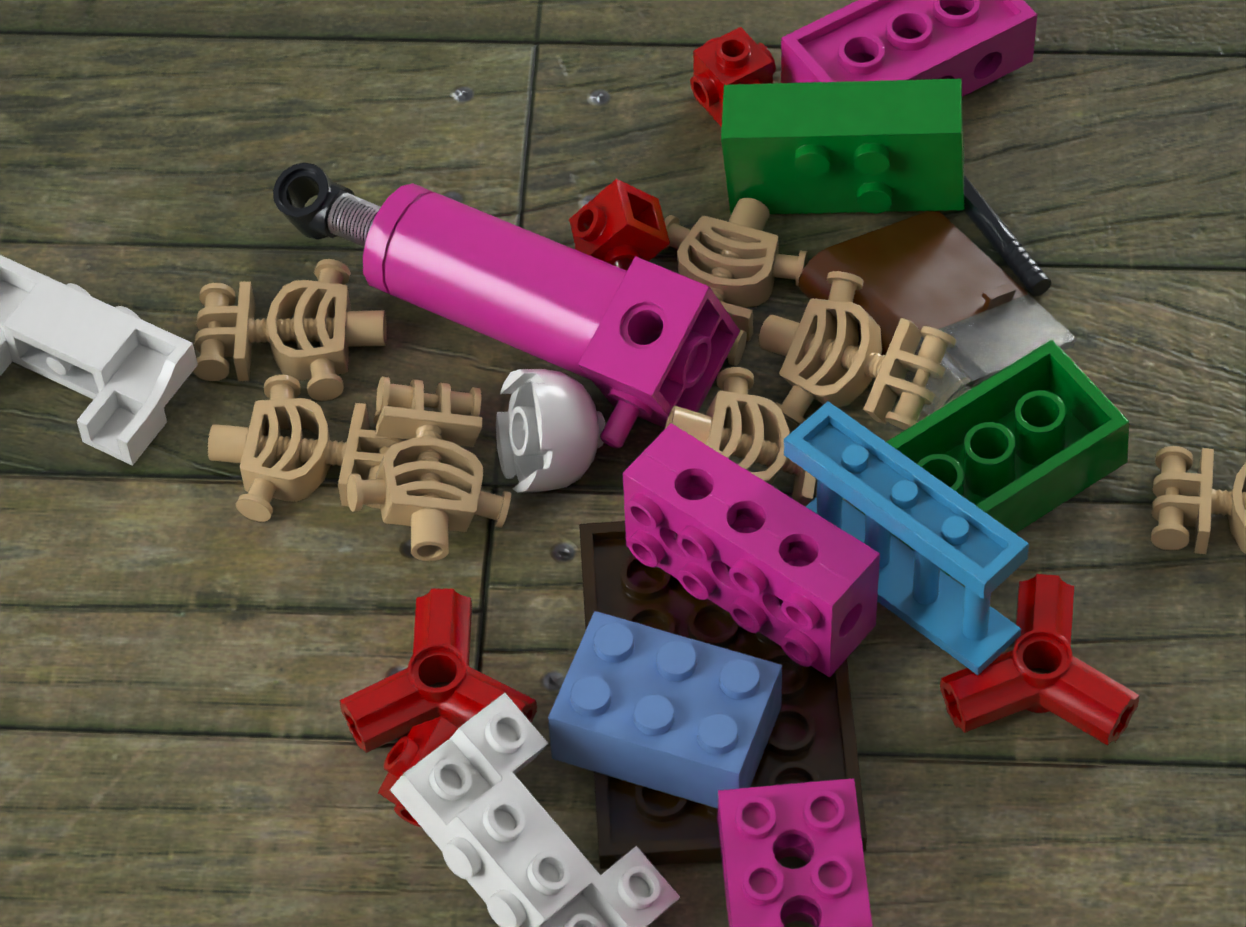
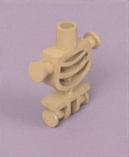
(735, 262)
(320, 315)
(830, 366)
(738, 426)
(274, 463)
(429, 476)
(1191, 500)

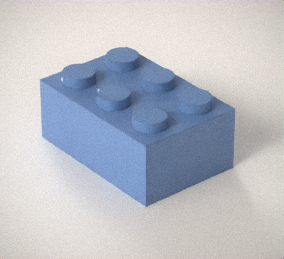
(664, 710)

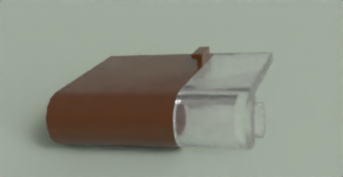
(941, 281)

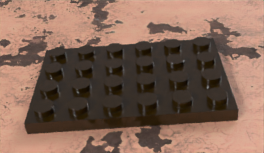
(808, 741)

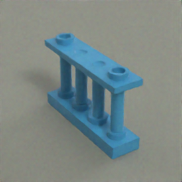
(926, 516)

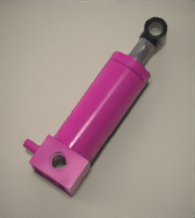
(635, 332)

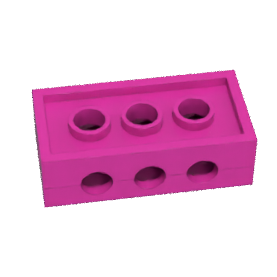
(913, 42)
(750, 550)
(798, 821)

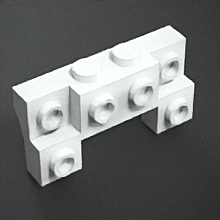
(96, 351)
(508, 842)

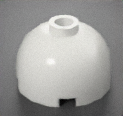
(548, 430)

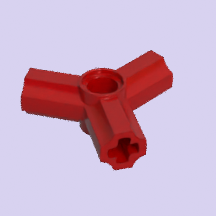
(439, 655)
(1070, 690)

